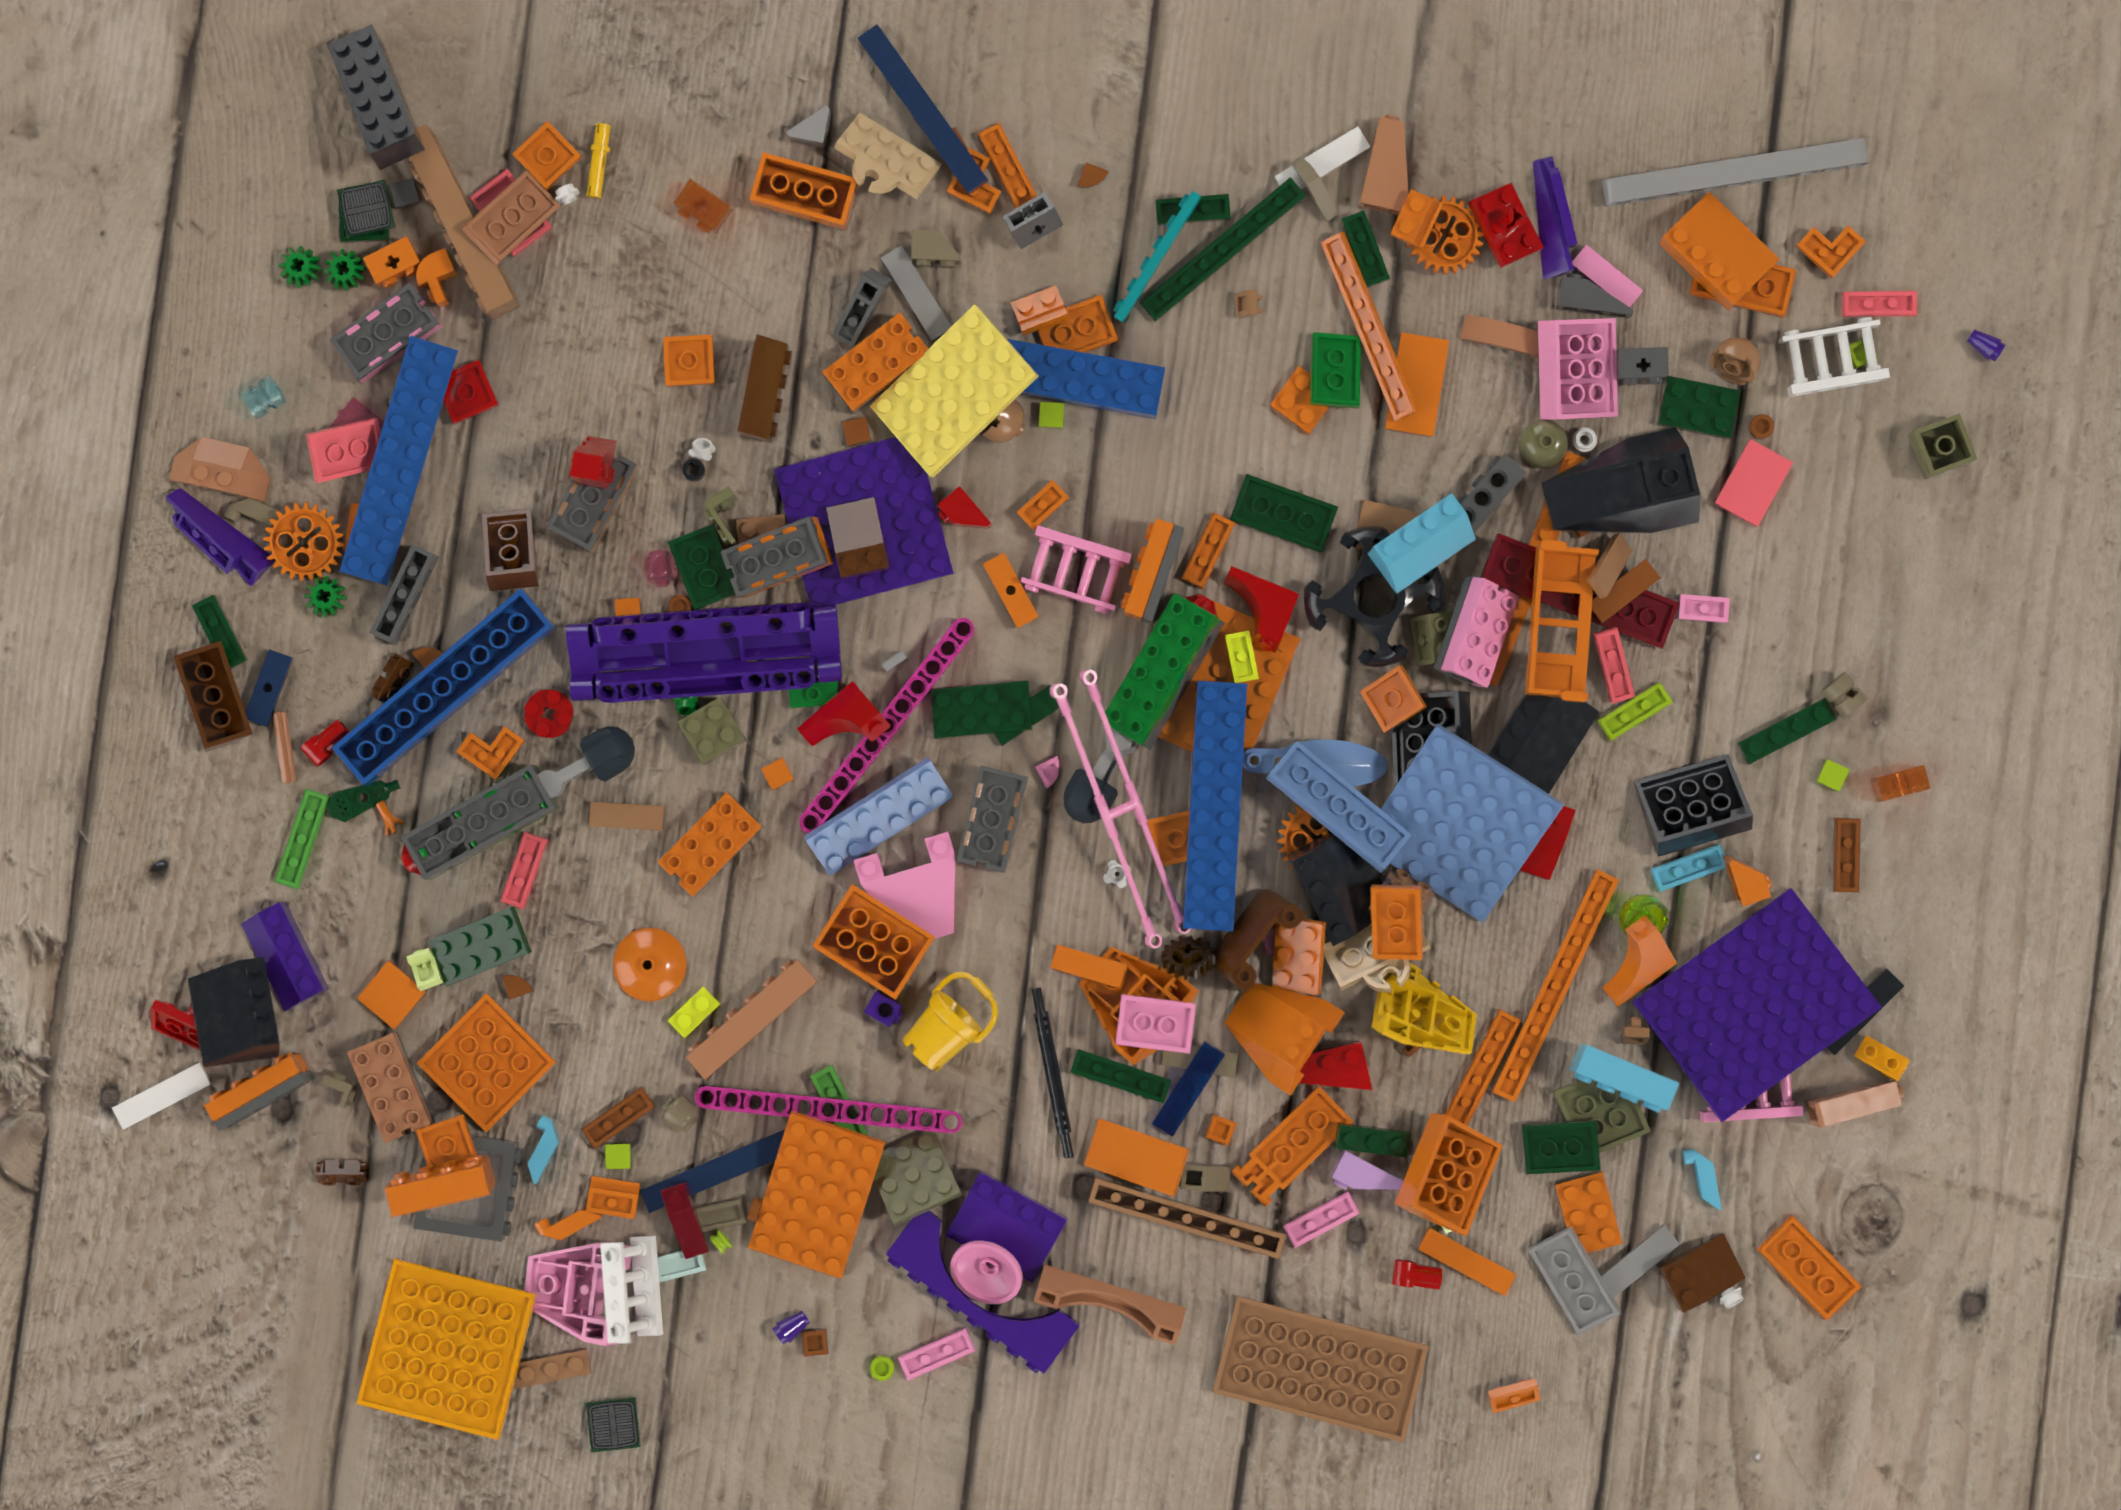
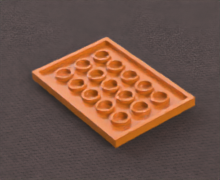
(1217, 668)
(816, 1194)

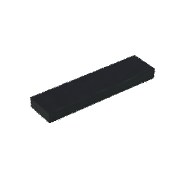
(1883, 988)

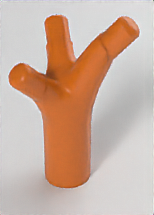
(388, 818)

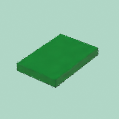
(1335, 370)

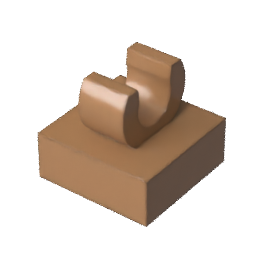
(1247, 303)
(1634, 1033)

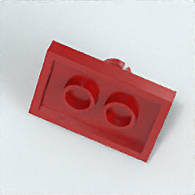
(1505, 225)
(174, 1023)

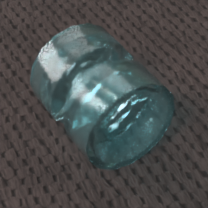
(263, 397)

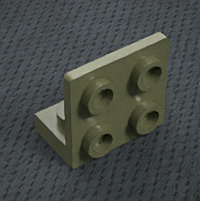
(723, 502)
(1428, 636)

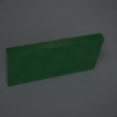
(1283, 513)

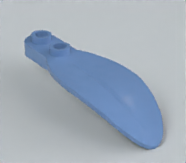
(1349, 760)

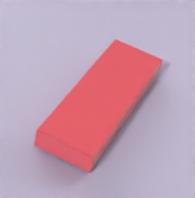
(1879, 304)
(1613, 665)
(524, 870)

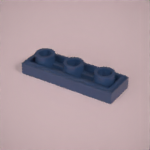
(273, 672)

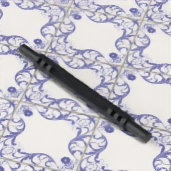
(1052, 1073)

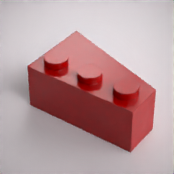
(1338, 1067)

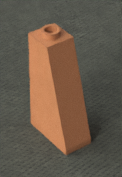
(1386, 175)
(1853, 1103)

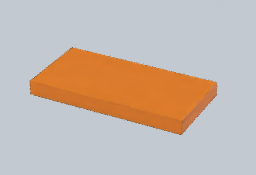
(1767, 296)
(1423, 367)
(1137, 1157)
(1809, 1267)

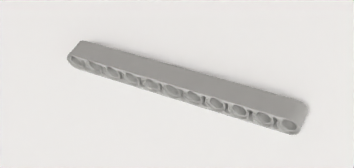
(1735, 172)

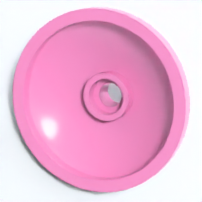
(986, 1272)

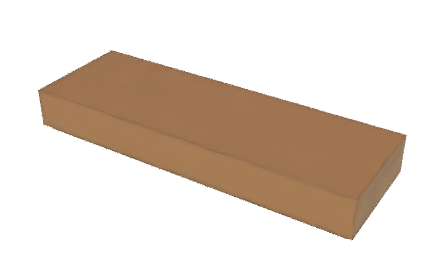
(1609, 565)
(626, 816)

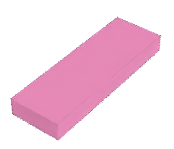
(1606, 276)
(1321, 1219)
(936, 1354)

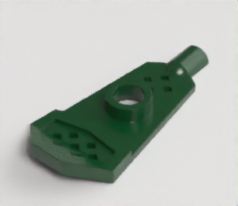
(352, 799)

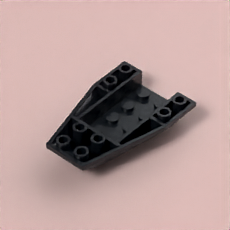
(1628, 488)

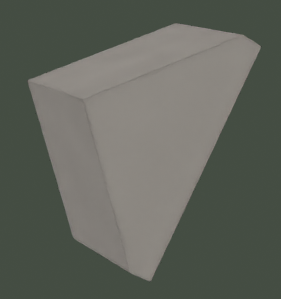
(812, 129)

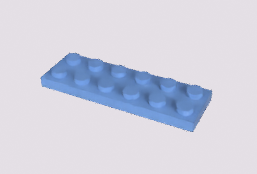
(1338, 806)
(878, 816)

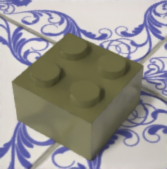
(1942, 446)
(712, 731)

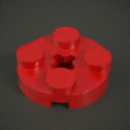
(553, 700)

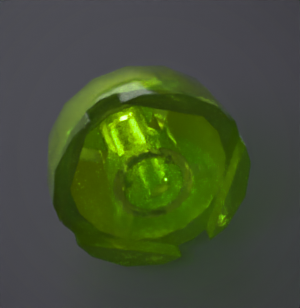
(1643, 905)

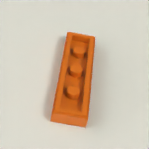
(1007, 165)
(1466, 1261)

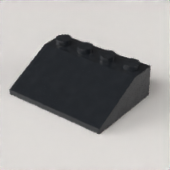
(1447, 709)
(1542, 738)
(1693, 805)
(1336, 885)
(234, 1013)

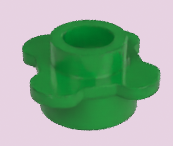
(686, 705)

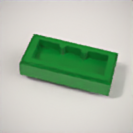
(813, 696)

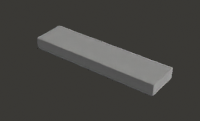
(916, 293)
(1639, 1260)

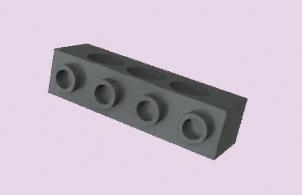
(1511, 475)
(404, 594)

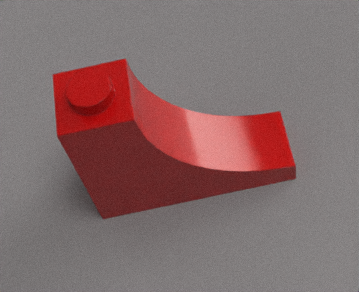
(1268, 603)
(844, 713)

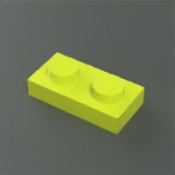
(1241, 657)
(694, 1012)

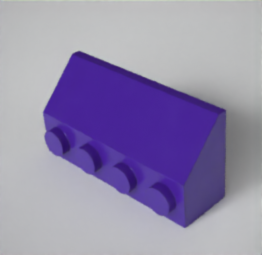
(286, 955)

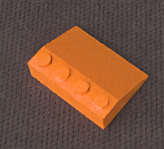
(1718, 251)
(873, 942)
(1448, 1173)

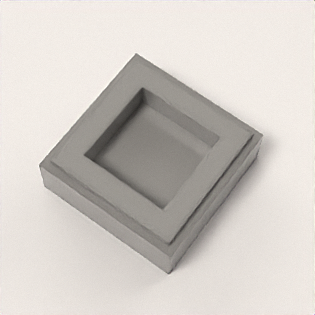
(894, 661)

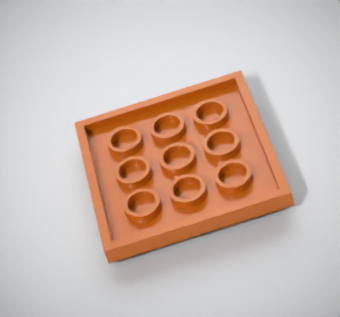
(486, 1062)

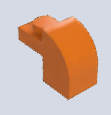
(433, 270)

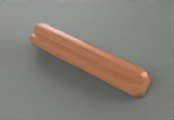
(284, 747)

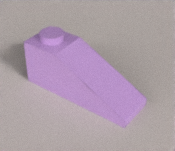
(1360, 1174)

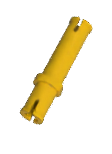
(598, 160)

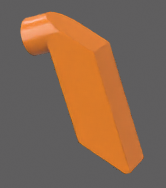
(568, 1225)

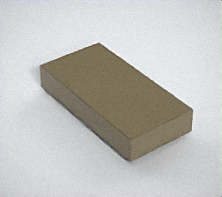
(722, 1215)

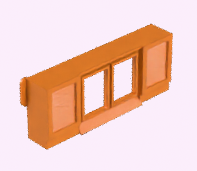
(1561, 571)

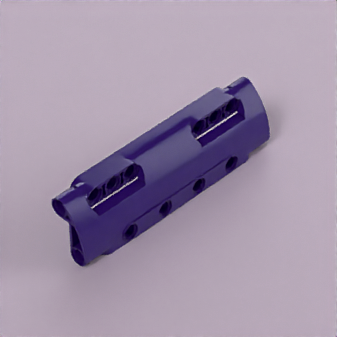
(704, 654)

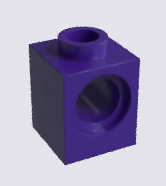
(873, 1009)

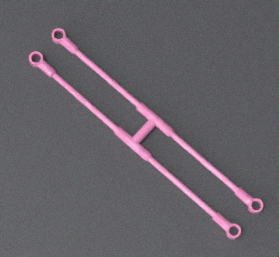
(1133, 804)

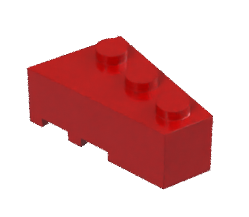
(593, 462)

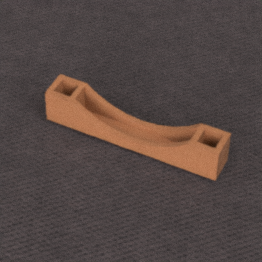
(1156, 1317)

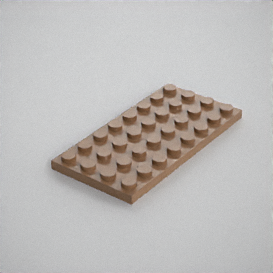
(1320, 1368)

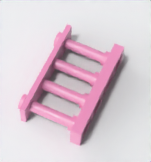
(1093, 553)
(1763, 1108)

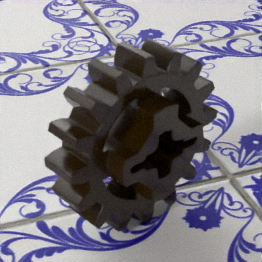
(1188, 957)

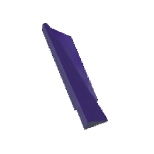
(1554, 220)
(218, 539)

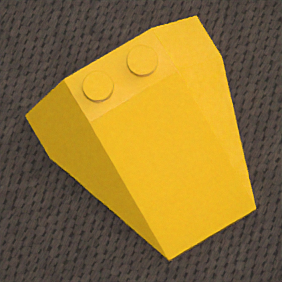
(1424, 1015)

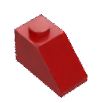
(962, 511)

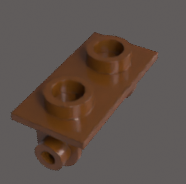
(398, 671)
(330, 1172)

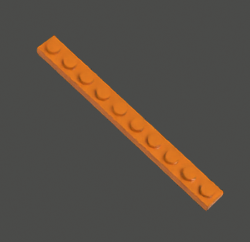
(1542, 531)
(1555, 985)

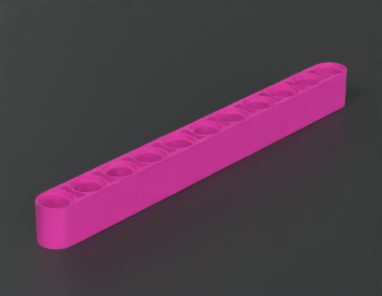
(889, 713)
(817, 1105)

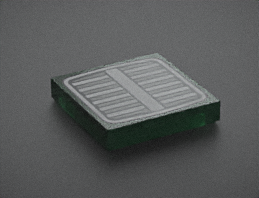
(366, 209)
(613, 1424)

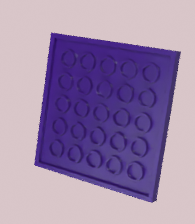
(904, 508)

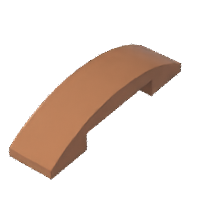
(1501, 335)

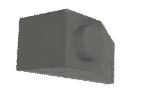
(1586, 297)
(861, 306)

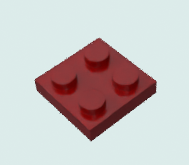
(469, 393)

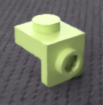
(425, 969)

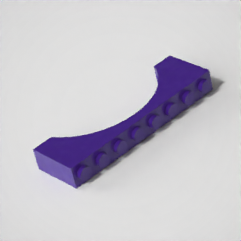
(1033, 1339)

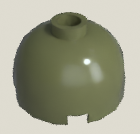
(1543, 444)

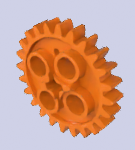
(1463, 246)
(289, 524)
(1293, 827)

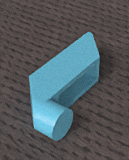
(544, 1149)
(1705, 1177)

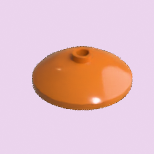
(667, 960)

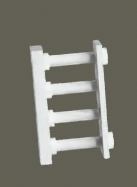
(1849, 375)
(646, 1289)

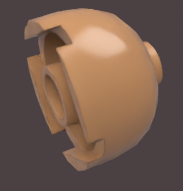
(1736, 360)
(1006, 424)

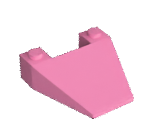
(920, 893)
(571, 1290)

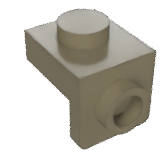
(338, 1082)

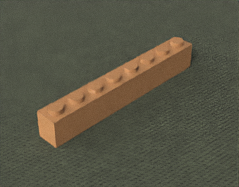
(1187, 1217)

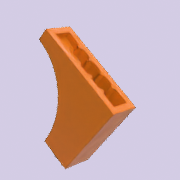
(1644, 962)

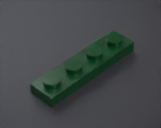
(1786, 731)
(1120, 1076)

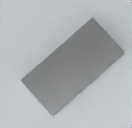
(1574, 1280)

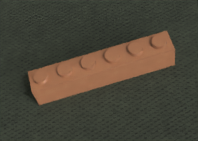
(750, 1020)

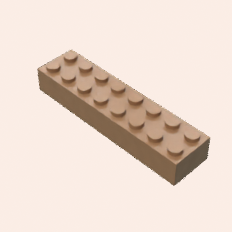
(453, 213)

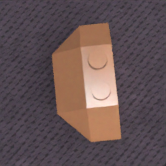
(221, 468)

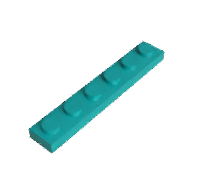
(1161, 248)

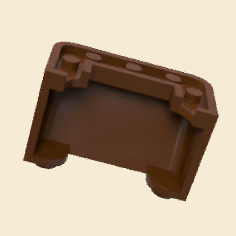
(1249, 931)

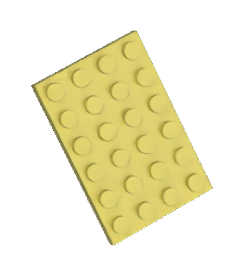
(954, 391)

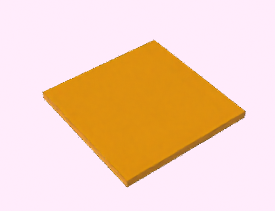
(446, 1349)

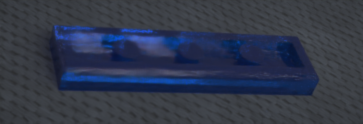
(1188, 1088)

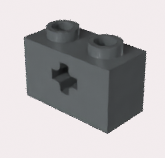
(1033, 220)
(1654, 358)

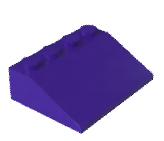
(1009, 1219)

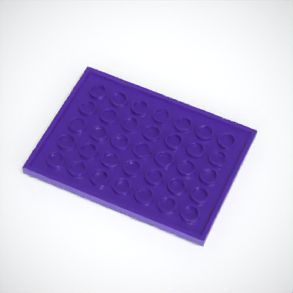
(1756, 1005)

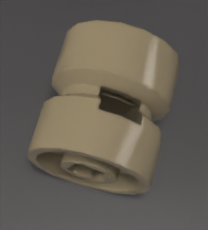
(1844, 695)

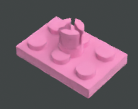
(1155, 1023)

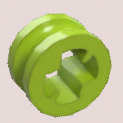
(721, 1241)

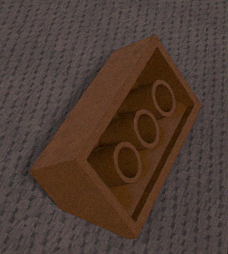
(764, 388)
(212, 696)

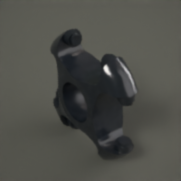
(1344, 601)

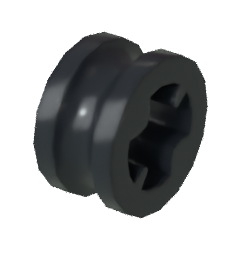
(691, 477)

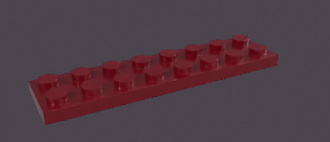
(1644, 618)

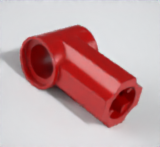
(320, 746)
(1411, 1274)

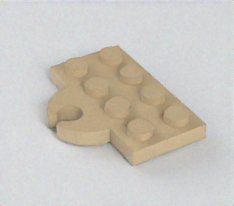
(886, 158)
(1354, 962)

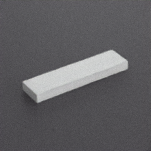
(1330, 156)
(162, 1095)

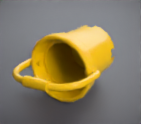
(947, 1026)

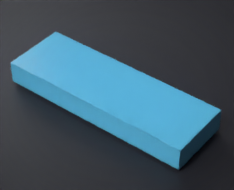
(1688, 868)

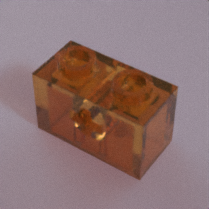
(695, 195)
(1900, 783)

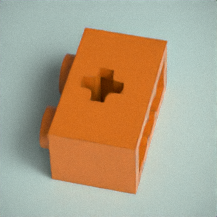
(380, 262)

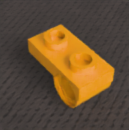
(1882, 1058)

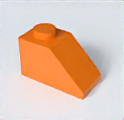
(1747, 881)

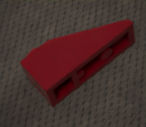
(684, 1219)

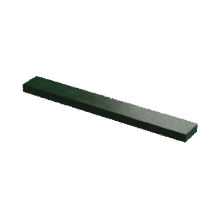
(1223, 249)

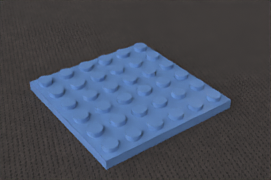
(1466, 821)

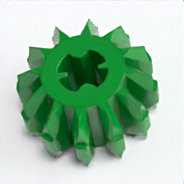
(290, 267)
(337, 276)
(323, 606)

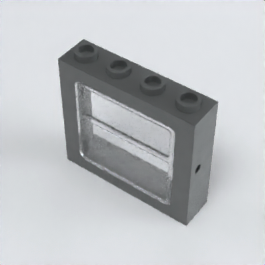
(486, 1215)

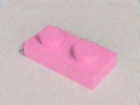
(1703, 608)

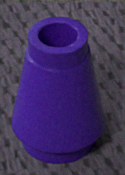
(1986, 344)
(790, 1327)

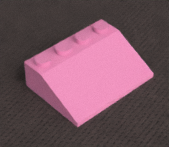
(1577, 368)

